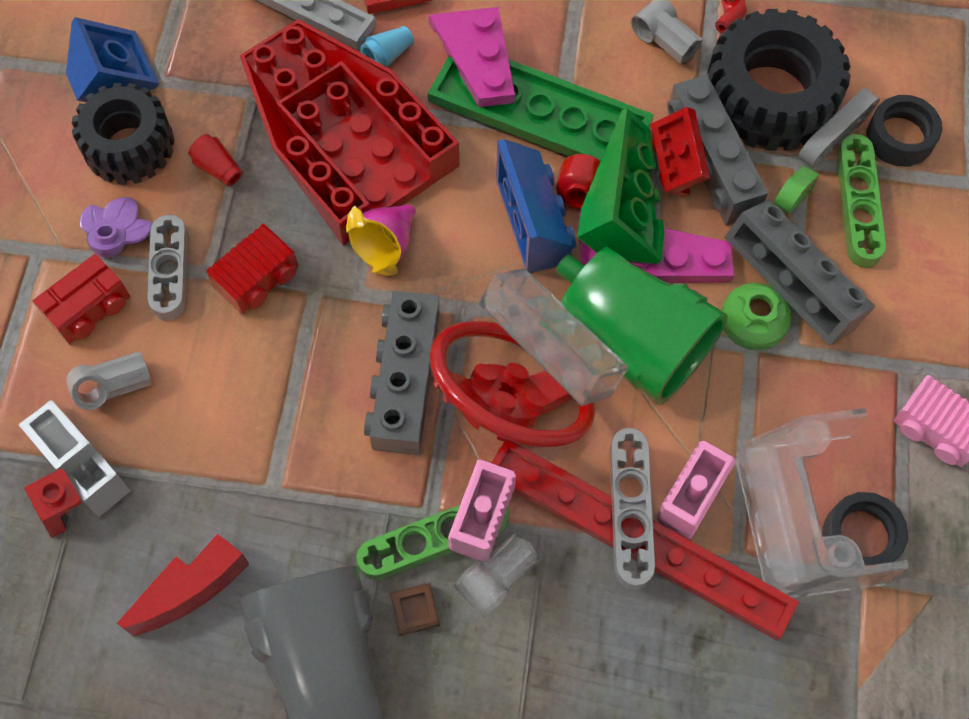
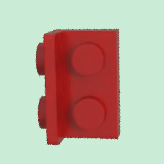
(679, 152)

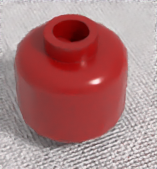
(576, 178)

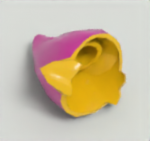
(381, 236)

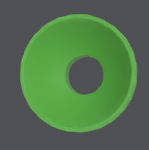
(753, 330)

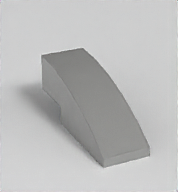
(71, 451)

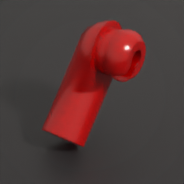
(732, 11)

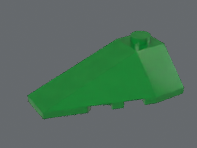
(622, 197)

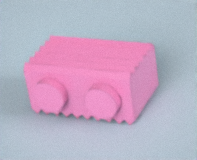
(937, 419)
(695, 489)
(482, 511)

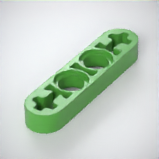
(866, 200)
(428, 528)

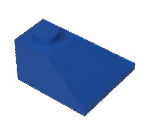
(105, 56)

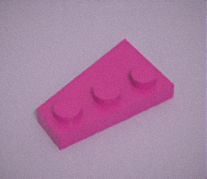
(479, 52)

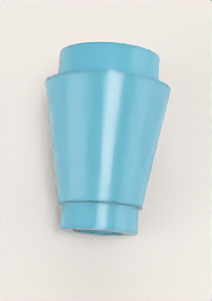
(387, 45)

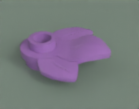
(113, 226)

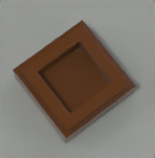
(415, 609)

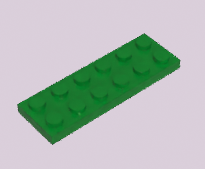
(543, 111)

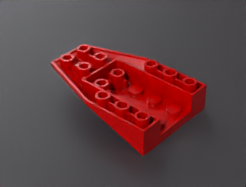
(344, 124)

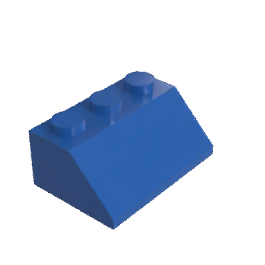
(532, 206)

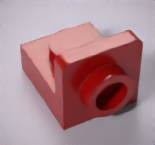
(52, 499)

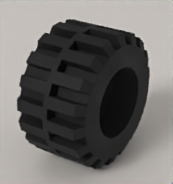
(116, 110)

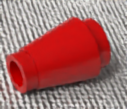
(214, 159)

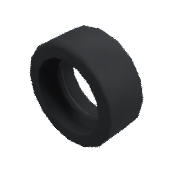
(911, 109)
(884, 511)

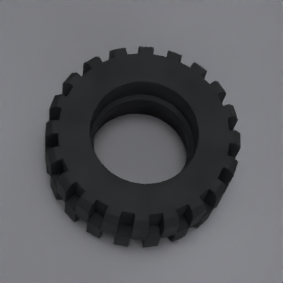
(786, 44)

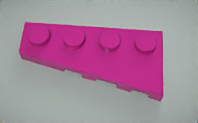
(684, 259)

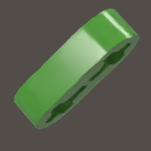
(796, 189)

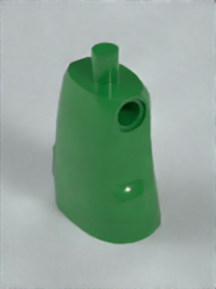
(648, 323)

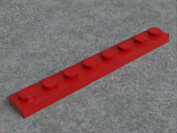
(674, 555)

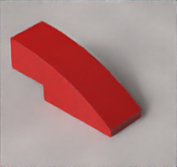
(184, 587)

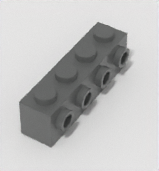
(733, 177)
(799, 271)
(404, 373)

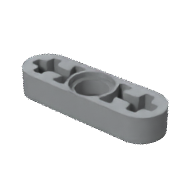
(839, 127)
(177, 280)

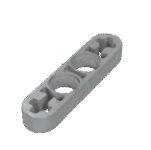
(636, 507)

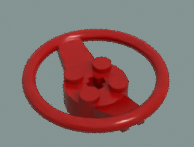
(503, 396)

